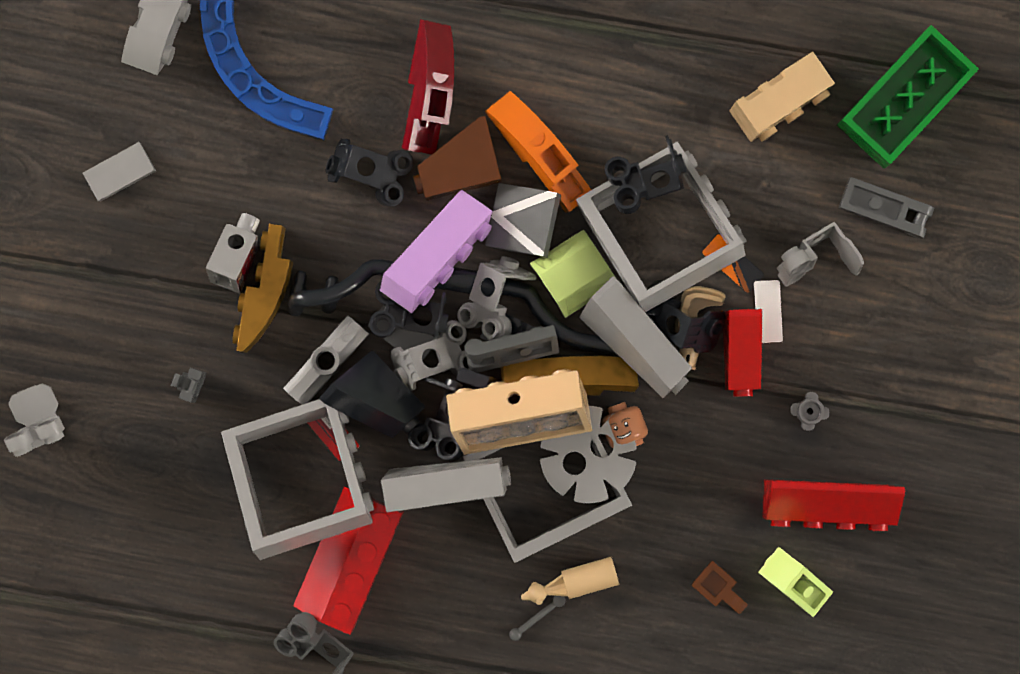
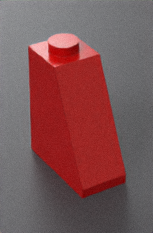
(743, 351)

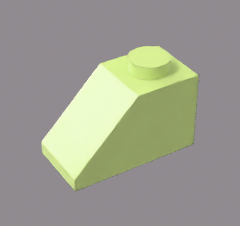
(795, 581)

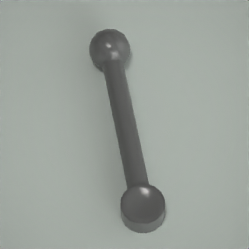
(516, 633)

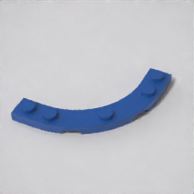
(246, 83)

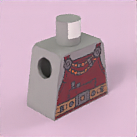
(231, 266)

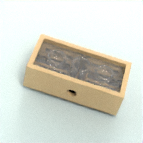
(519, 412)

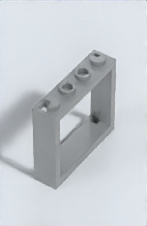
(602, 197)
(313, 531)
(560, 531)

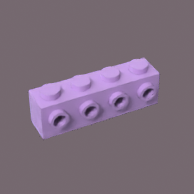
(436, 251)

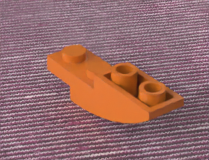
(539, 148)

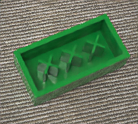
(907, 97)

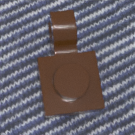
(717, 586)

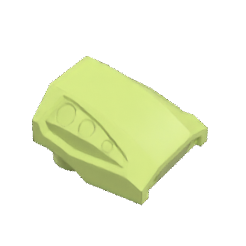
(573, 272)

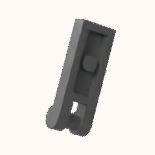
(885, 207)
(511, 348)

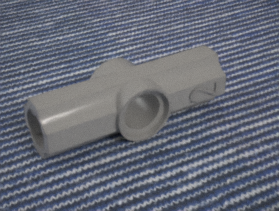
(311, 377)

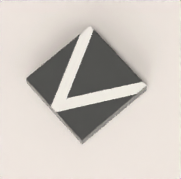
(523, 220)

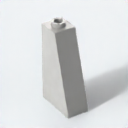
(635, 338)
(444, 483)

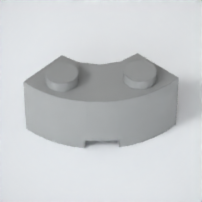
(153, 34)

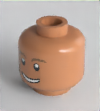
(626, 424)

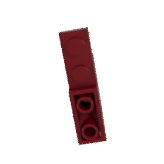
(433, 87)

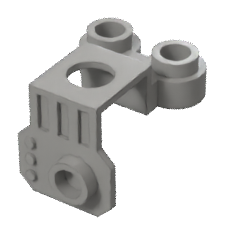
(802, 259)
(486, 310)
(409, 363)
(37, 411)

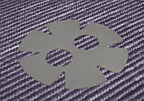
(590, 483)

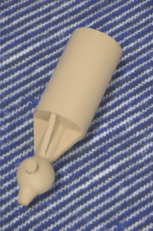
(576, 581)

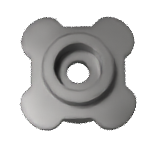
(809, 420)

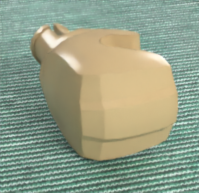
(692, 301)

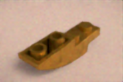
(263, 303)

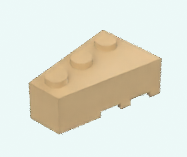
(782, 98)

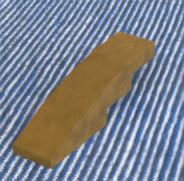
(595, 372)

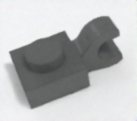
(189, 384)

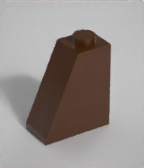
(460, 164)

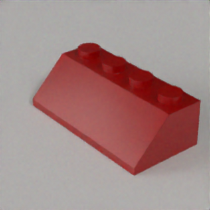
(833, 503)
(347, 568)

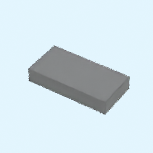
(119, 172)

